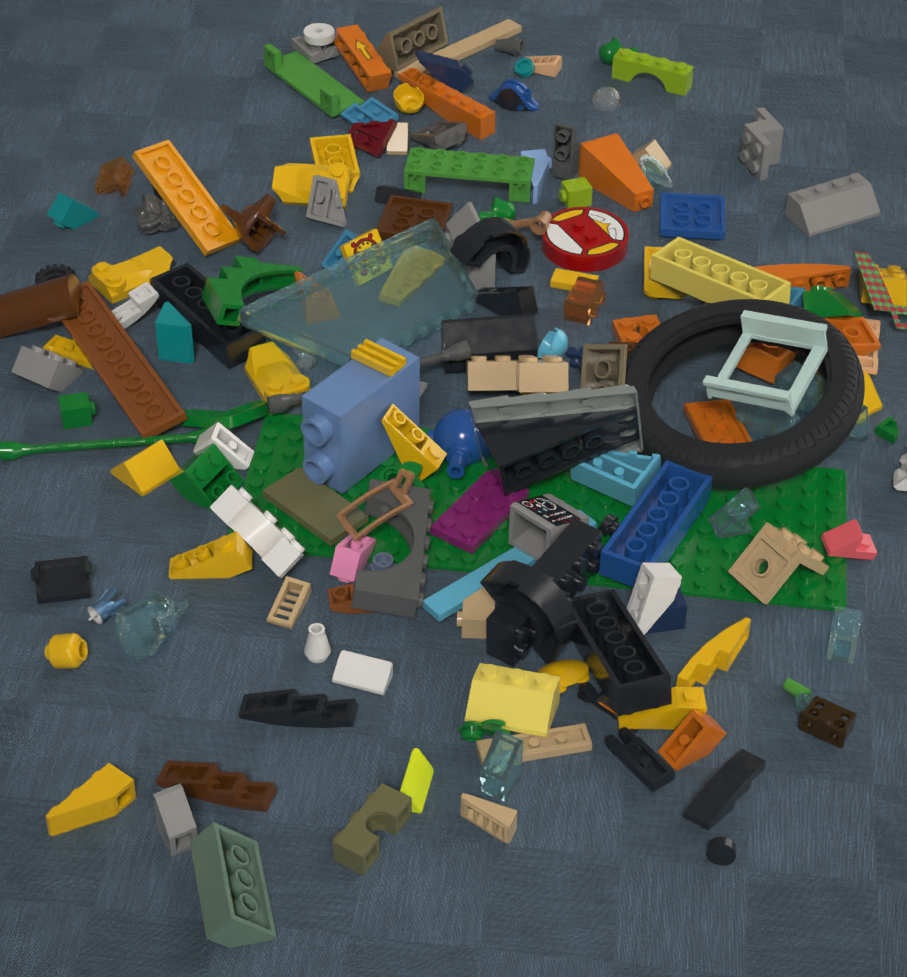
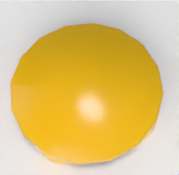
(570, 672)

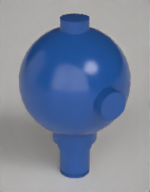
(457, 438)

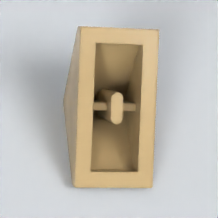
(399, 140)
(653, 149)

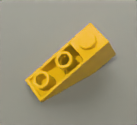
(412, 442)
(216, 559)
(95, 800)

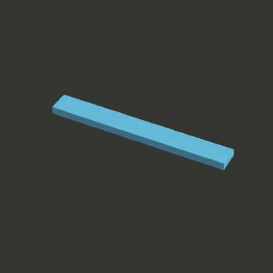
(451, 598)

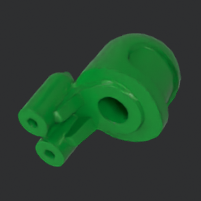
(608, 50)
(499, 209)

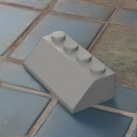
(832, 204)
(456, 226)

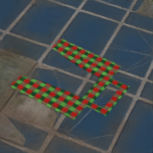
(877, 290)

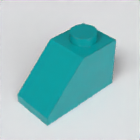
(70, 212)

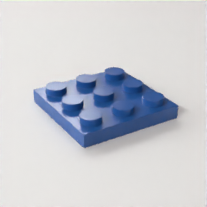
(692, 216)

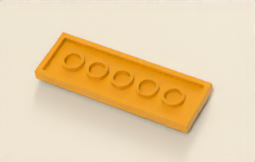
(186, 197)

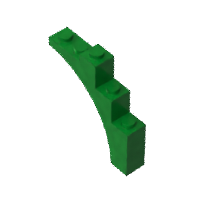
(245, 277)

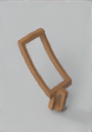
(400, 493)

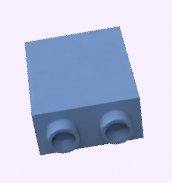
(344, 419)

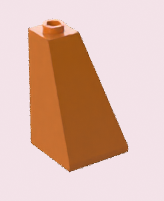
(615, 172)

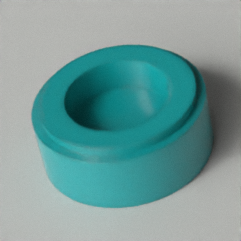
(524, 67)

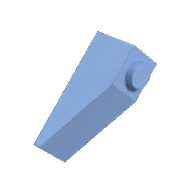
(540, 172)

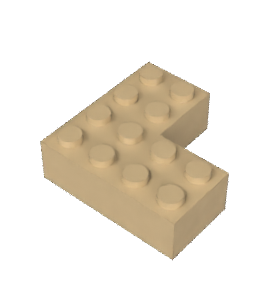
(522, 375)

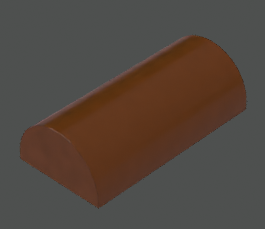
(39, 305)

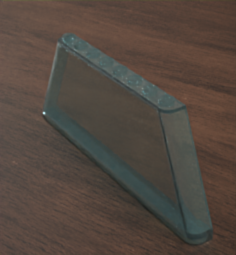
(383, 292)

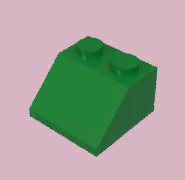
(829, 303)

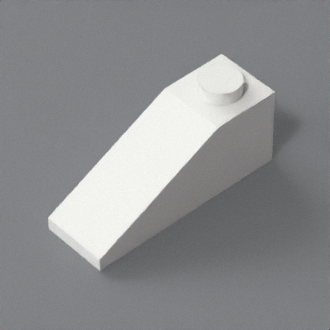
(653, 593)

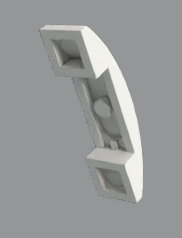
(140, 302)

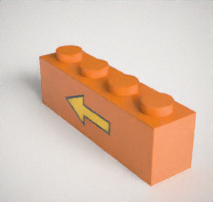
(362, 58)

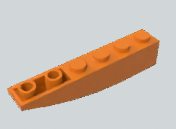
(451, 103)
(811, 274)

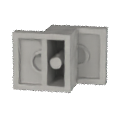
(761, 143)

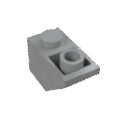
(174, 819)

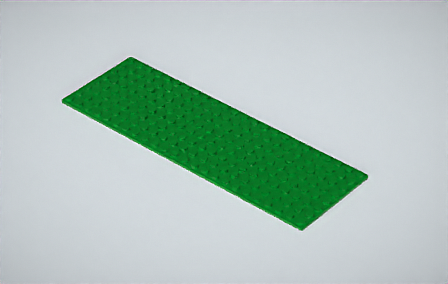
(802, 504)

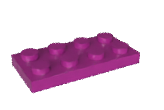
(476, 514)

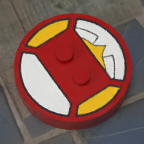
(585, 239)

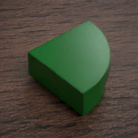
(888, 430)

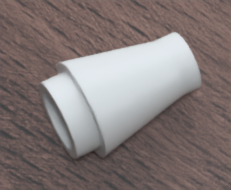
(317, 645)

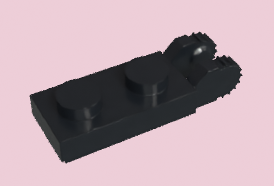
(640, 759)

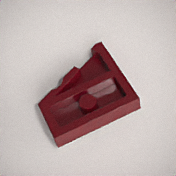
(372, 136)

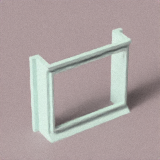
(776, 330)

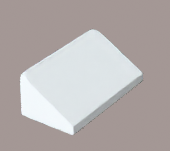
(363, 672)

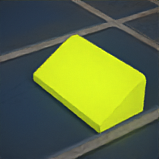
(417, 780)

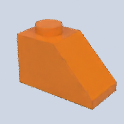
(692, 740)

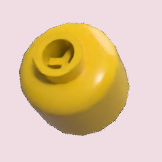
(66, 651)

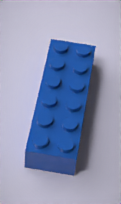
(656, 522)

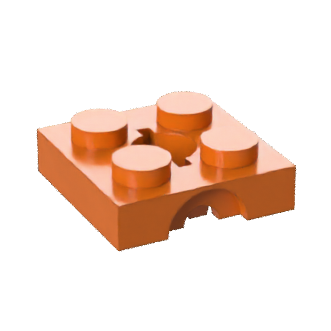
(625, 328)

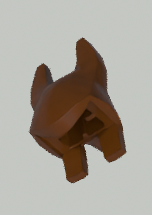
(253, 223)

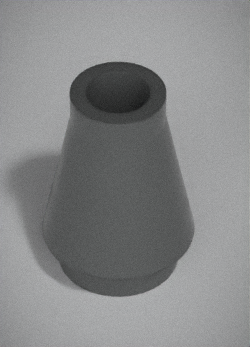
(513, 46)

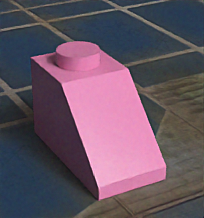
(350, 557)

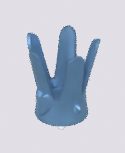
(102, 608)

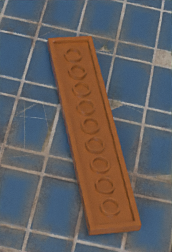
(122, 366)

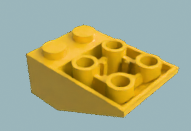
(895, 282)

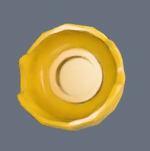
(408, 99)

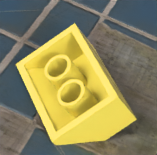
(516, 696)

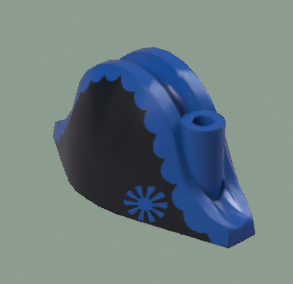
(514, 97)

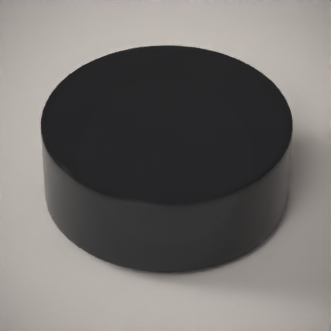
(721, 851)

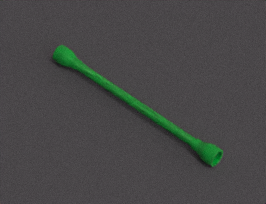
(13, 450)

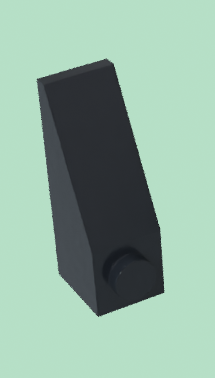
(508, 300)

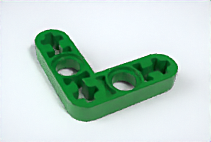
(230, 418)

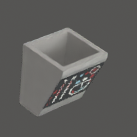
(539, 522)

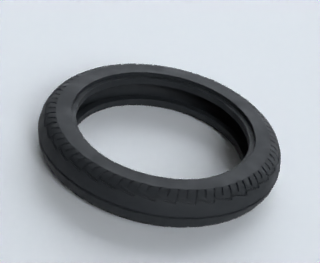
(757, 461)

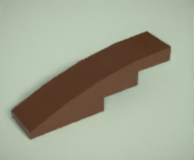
(211, 785)

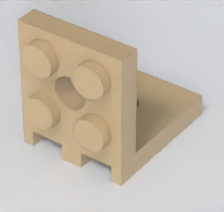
(782, 552)

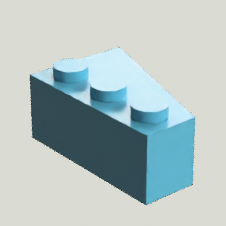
(618, 474)

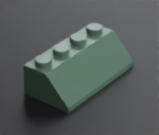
(231, 888)

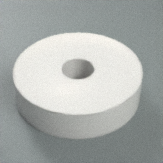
(319, 34)

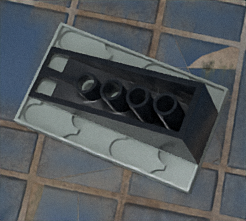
(548, 433)

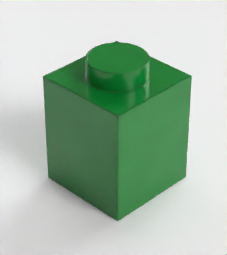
(76, 410)

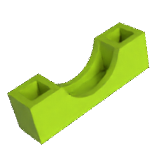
(674, 75)

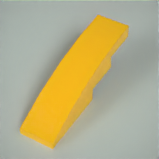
(715, 654)

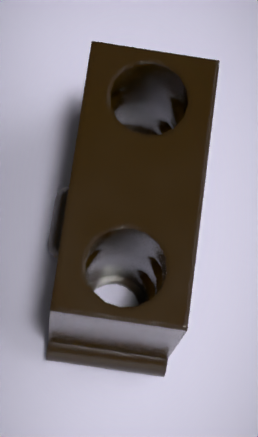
(827, 722)

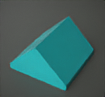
(174, 336)

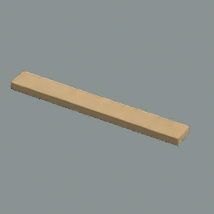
(472, 44)

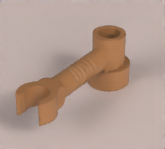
(538, 224)

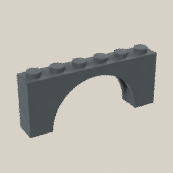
(398, 587)

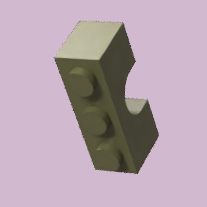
(383, 810)

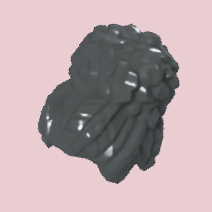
(154, 215)

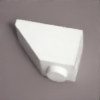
(230, 446)

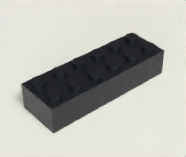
(184, 291)
(571, 563)
(619, 654)

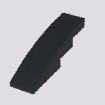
(292, 710)
(724, 789)

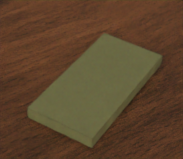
(313, 506)

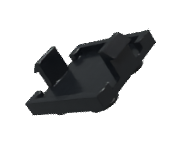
(62, 579)

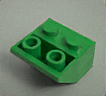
(205, 477)

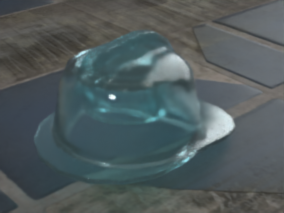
(655, 172)

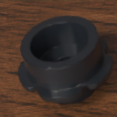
(609, 525)

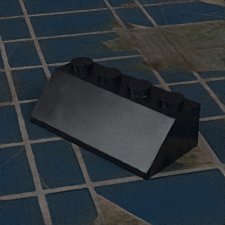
(490, 337)

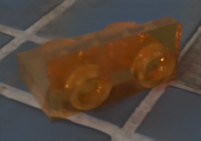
(114, 175)

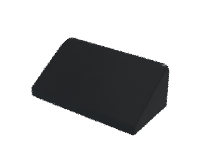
(383, 193)

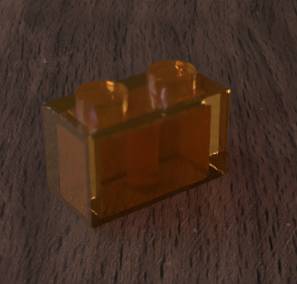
(584, 300)

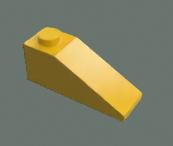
(667, 716)

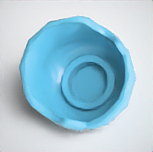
(554, 344)

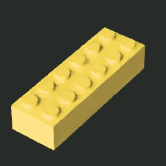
(713, 275)

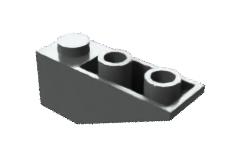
(565, 152)

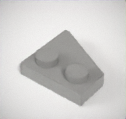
(326, 202)

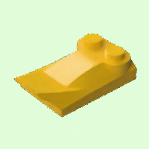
(336, 149)
(294, 181)
(119, 279)
(653, 288)
(274, 372)

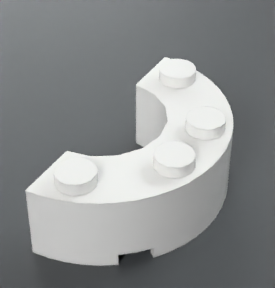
(259, 530)

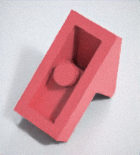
(849, 542)

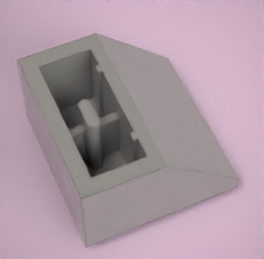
(46, 368)

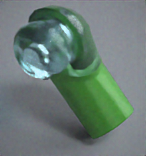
(801, 694)

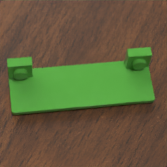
(310, 81)
(470, 166)

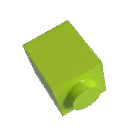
(575, 193)

